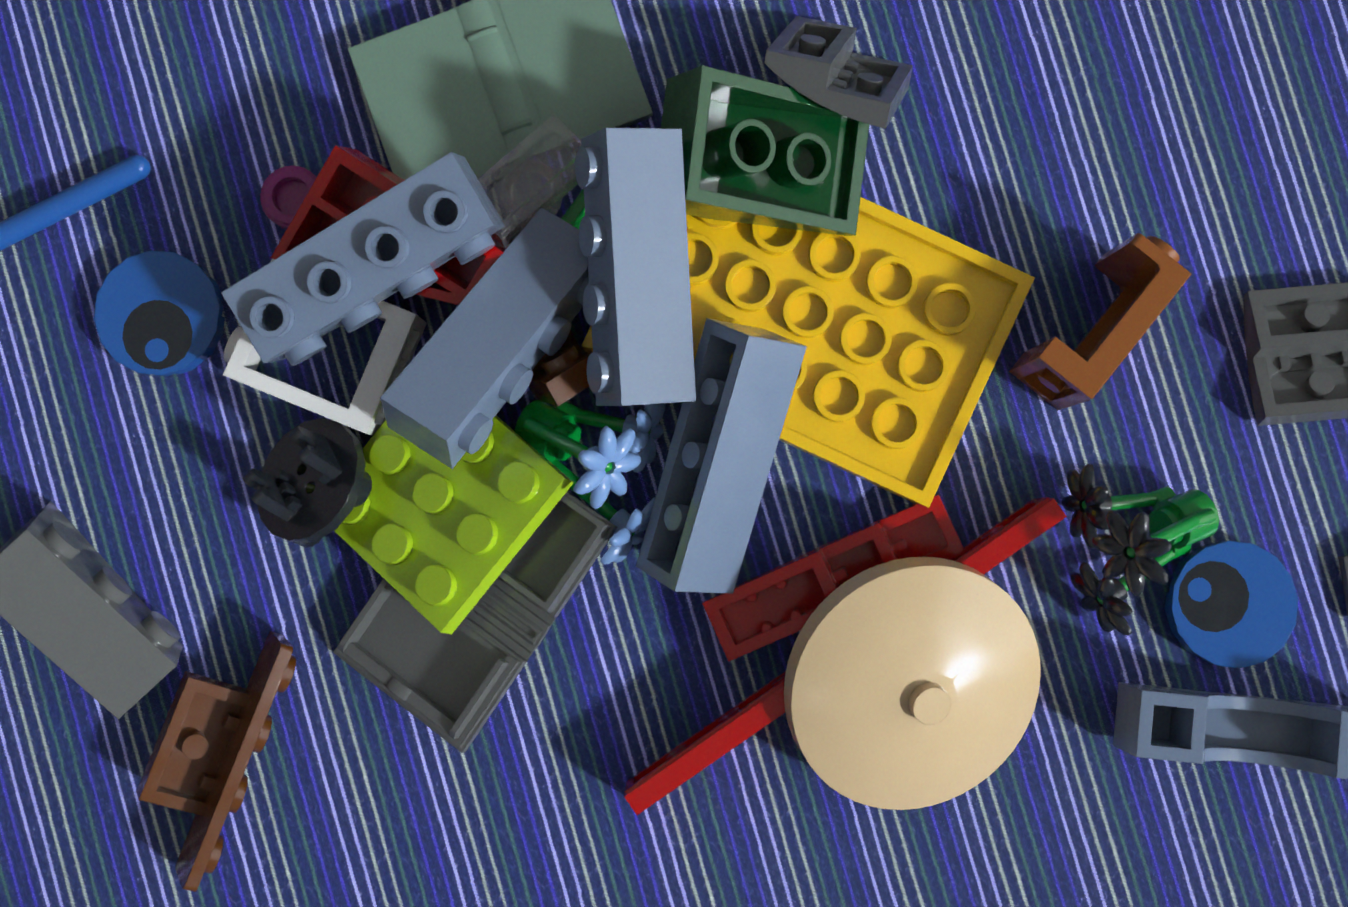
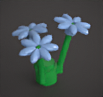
(557, 438)

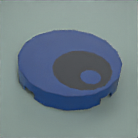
(159, 313)
(1231, 604)

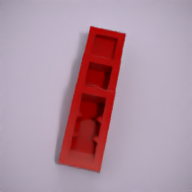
(787, 595)

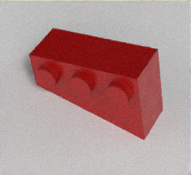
(348, 183)

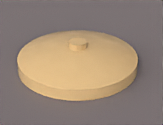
(911, 683)

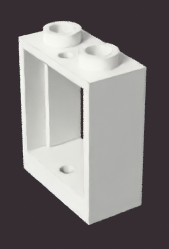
(389, 358)

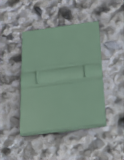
(493, 75)

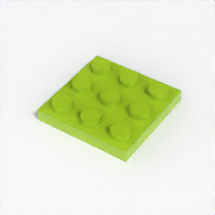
(448, 530)

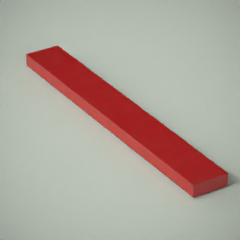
(768, 701)

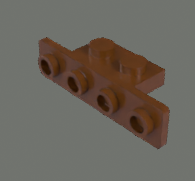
(207, 748)

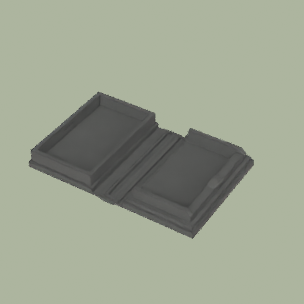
(462, 676)

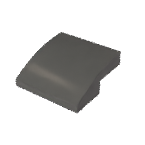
(821, 65)
(1297, 353)

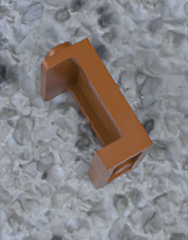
(1148, 281)

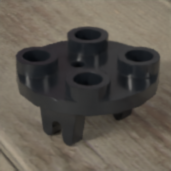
(310, 482)

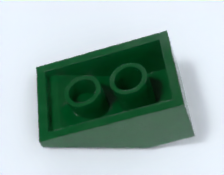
(765, 153)

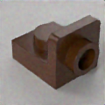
(561, 375)

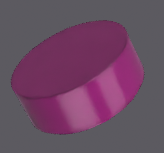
(284, 193)

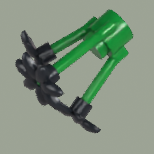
(1172, 526)

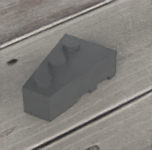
(83, 613)

